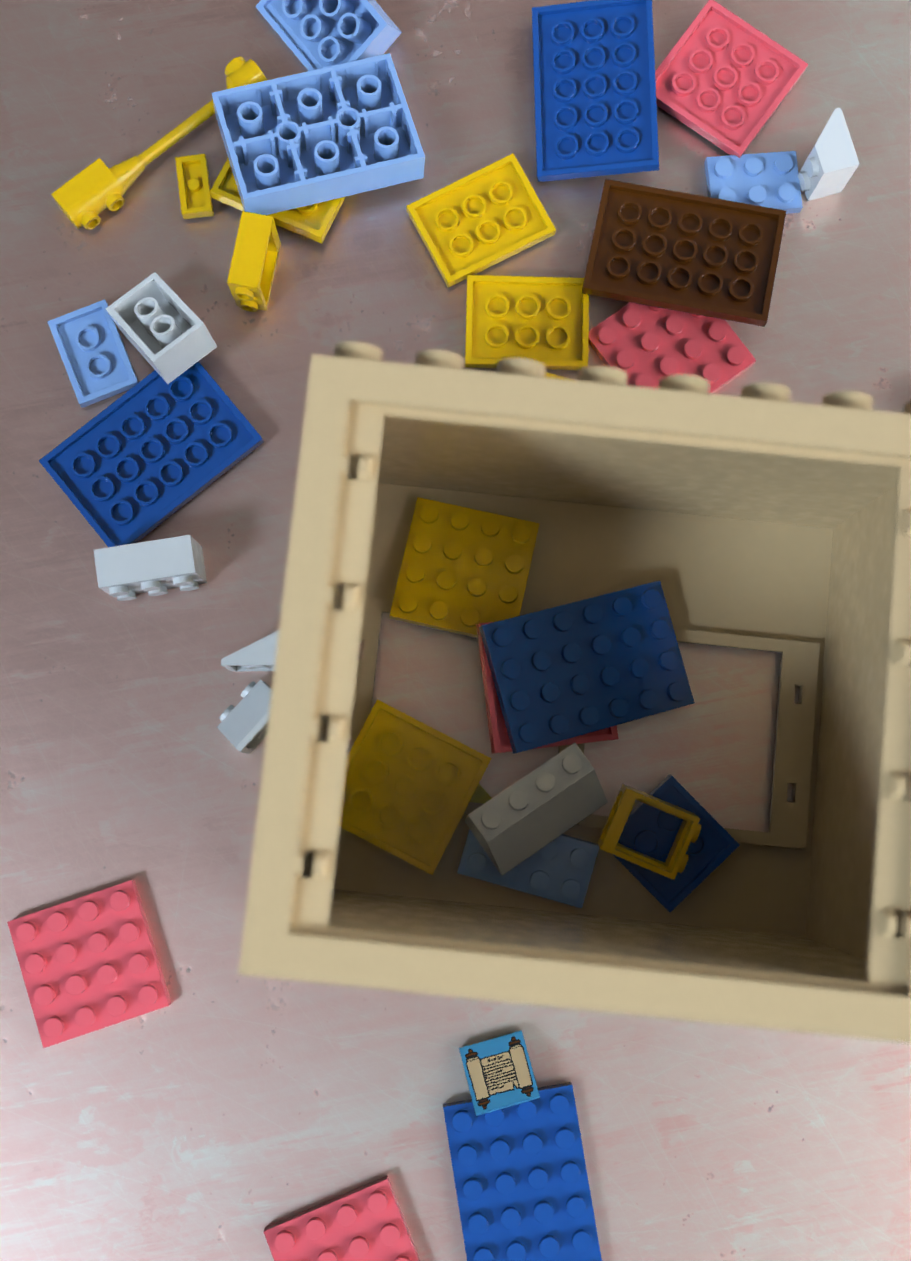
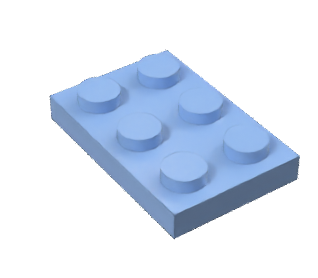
(756, 180)
(93, 353)

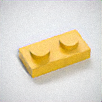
(194, 186)

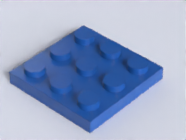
(653, 834)

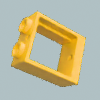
(254, 261)
(618, 816)

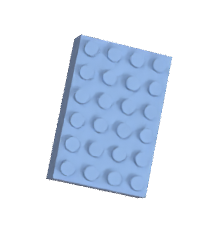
(319, 135)

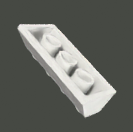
(537, 809)

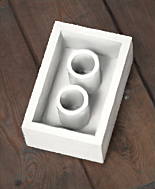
(161, 327)
(150, 567)

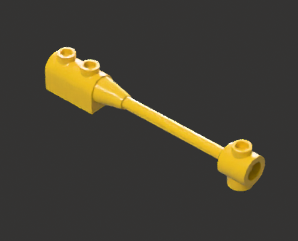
(103, 187)

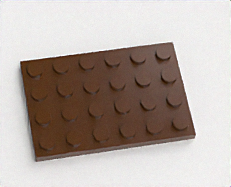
(684, 252)

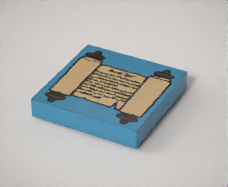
(499, 1073)

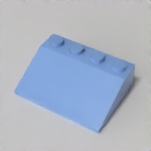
(330, 30)

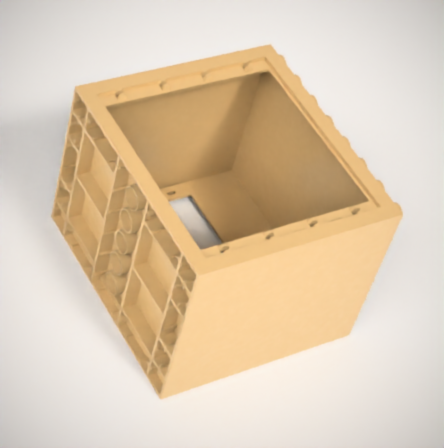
(766, 536)

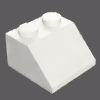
(830, 160)
(248, 721)

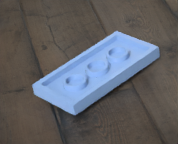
(555, 872)

